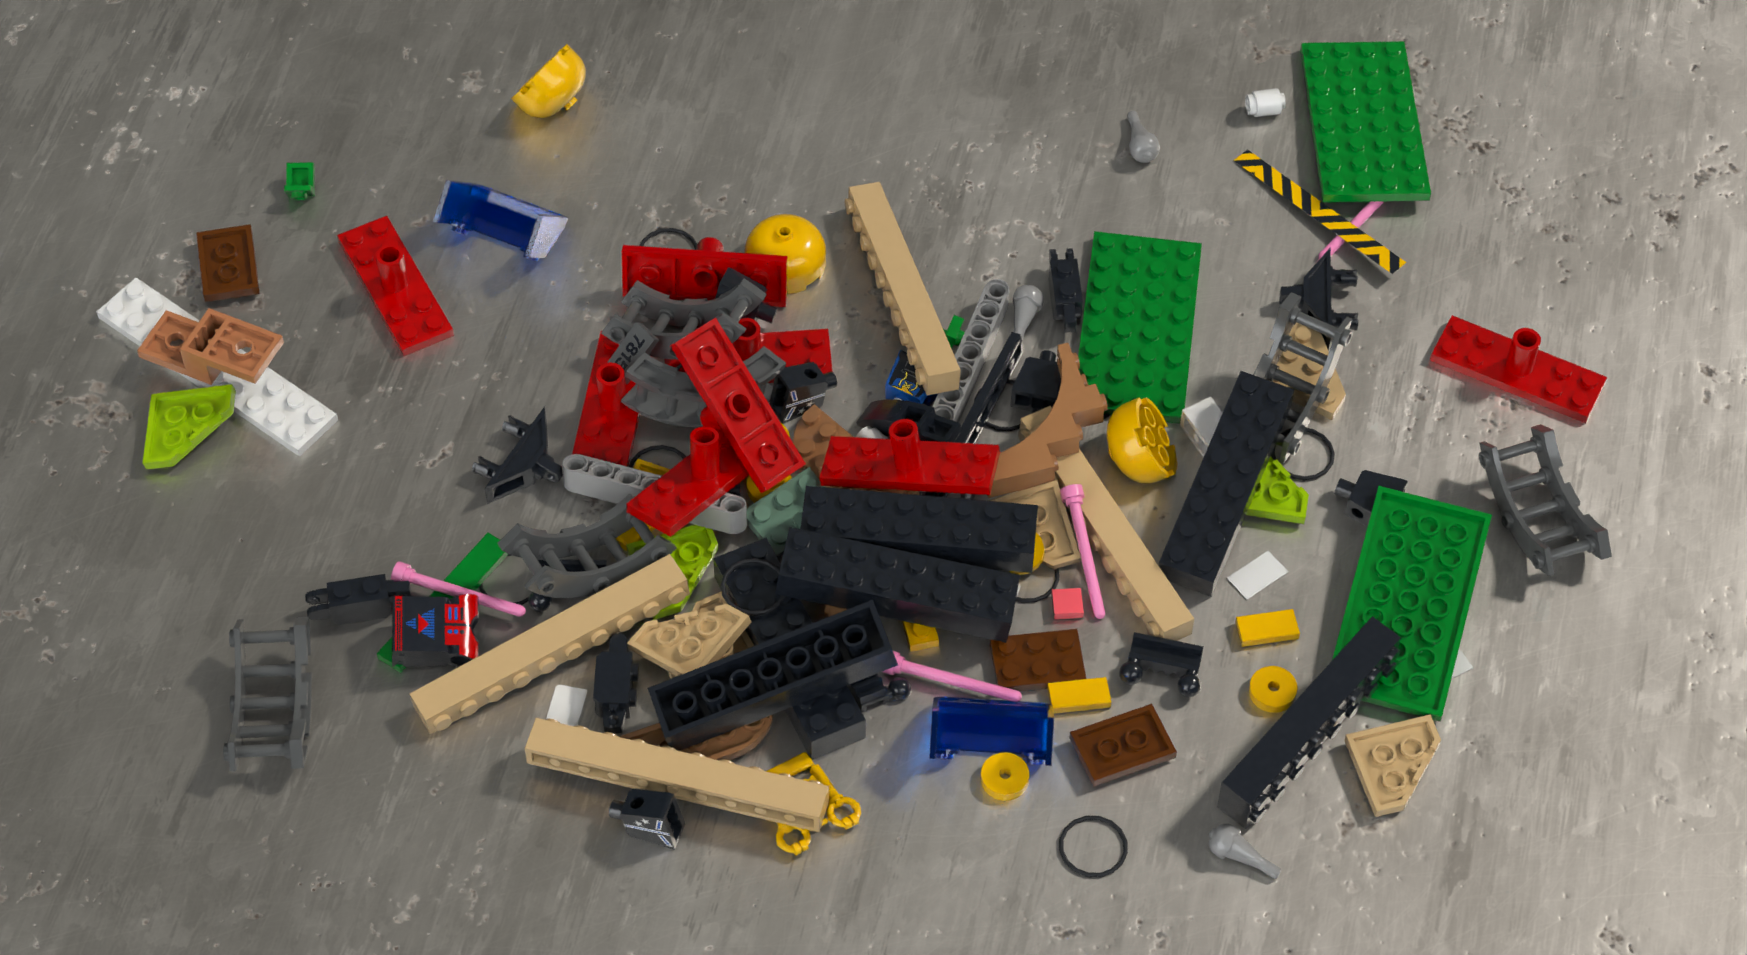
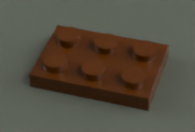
(227, 263)
(1037, 659)
(1122, 745)

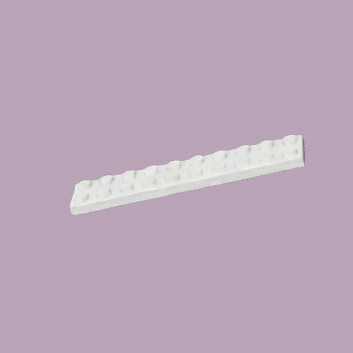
(270, 404)

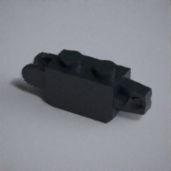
(1065, 289)
(356, 599)
(614, 684)

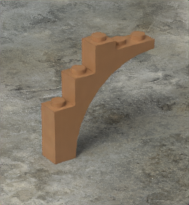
(1035, 458)

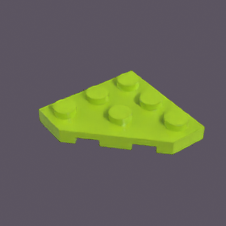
(183, 421)
(1279, 496)
(693, 555)

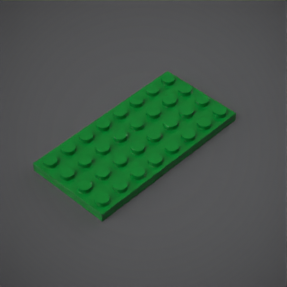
(1364, 122)
(1140, 320)
(1419, 583)

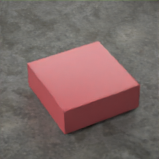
(1067, 603)

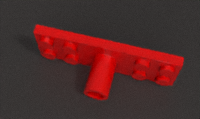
(698, 272)
(395, 285)
(790, 346)
(1519, 367)
(737, 405)
(607, 424)
(909, 463)
(691, 484)

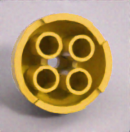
(553, 85)
(794, 238)
(1139, 442)

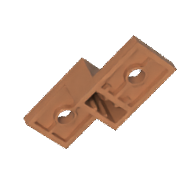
(210, 346)

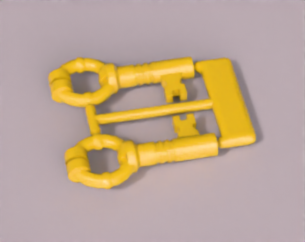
(796, 765)

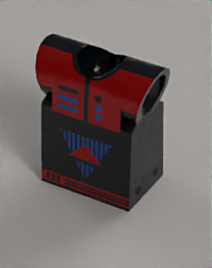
(434, 630)

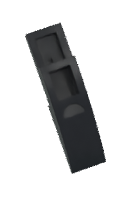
(930, 426)

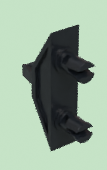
(1316, 293)
(524, 464)

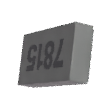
(633, 346)

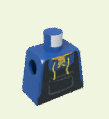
(903, 383)

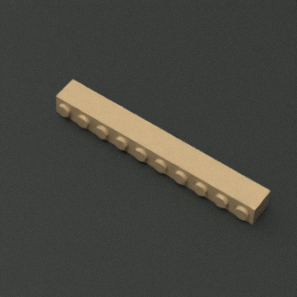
(903, 289)
(1120, 546)
(550, 644)
(686, 775)

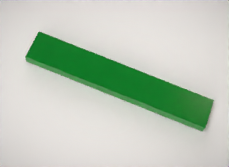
(468, 574)

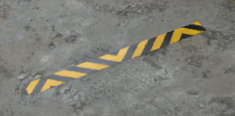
(1320, 211)

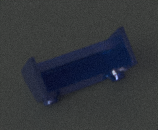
(500, 216)
(992, 728)

